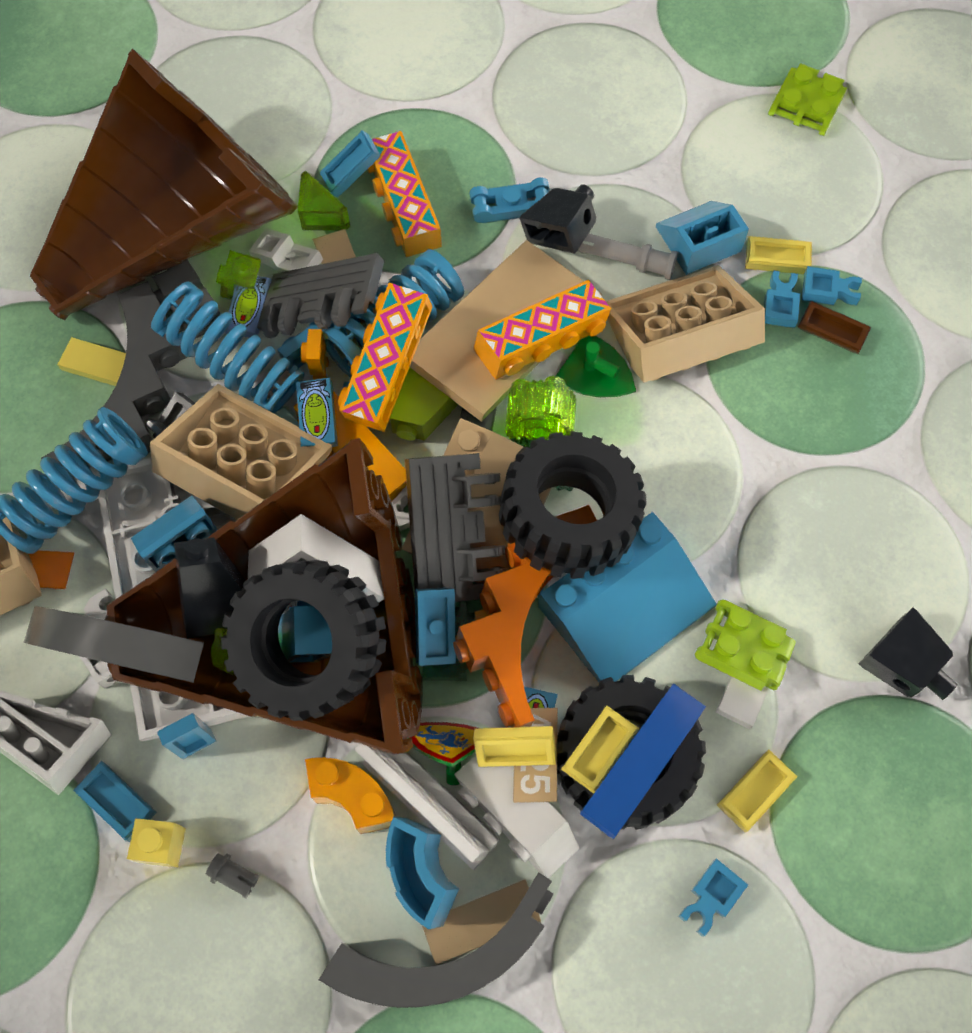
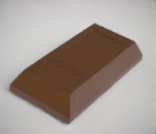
(834, 327)

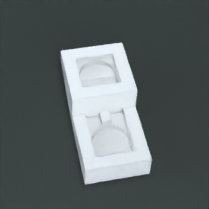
(281, 253)
(741, 702)

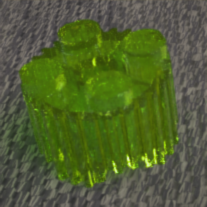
(540, 409)

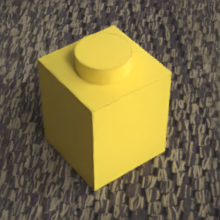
(156, 842)

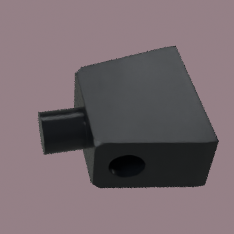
(560, 219)
(911, 658)

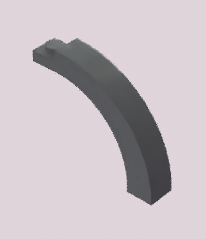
(114, 643)
(421, 987)

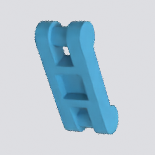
(509, 200)

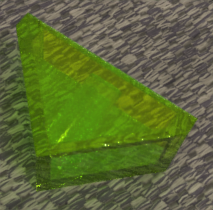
(319, 208)

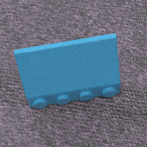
(629, 608)

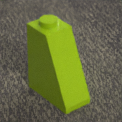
(419, 408)

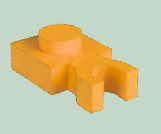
(314, 354)

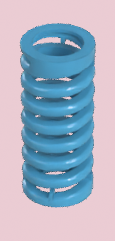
(425, 271)
(215, 361)
(32, 501)

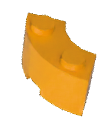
(351, 789)

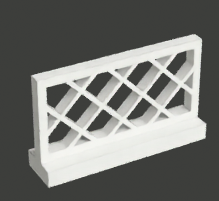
(431, 803)

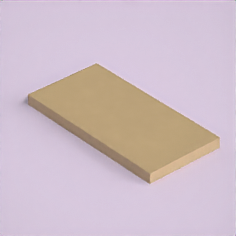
(446, 351)

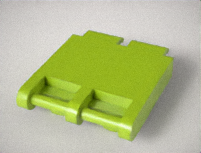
(809, 98)
(746, 647)

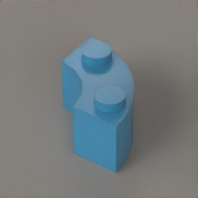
(417, 872)

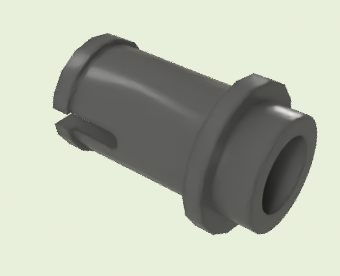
(231, 874)

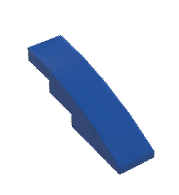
(642, 761)

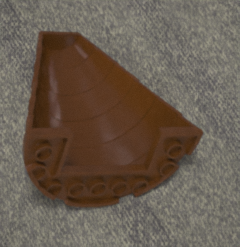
(150, 194)
(357, 508)

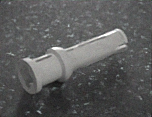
(643, 258)

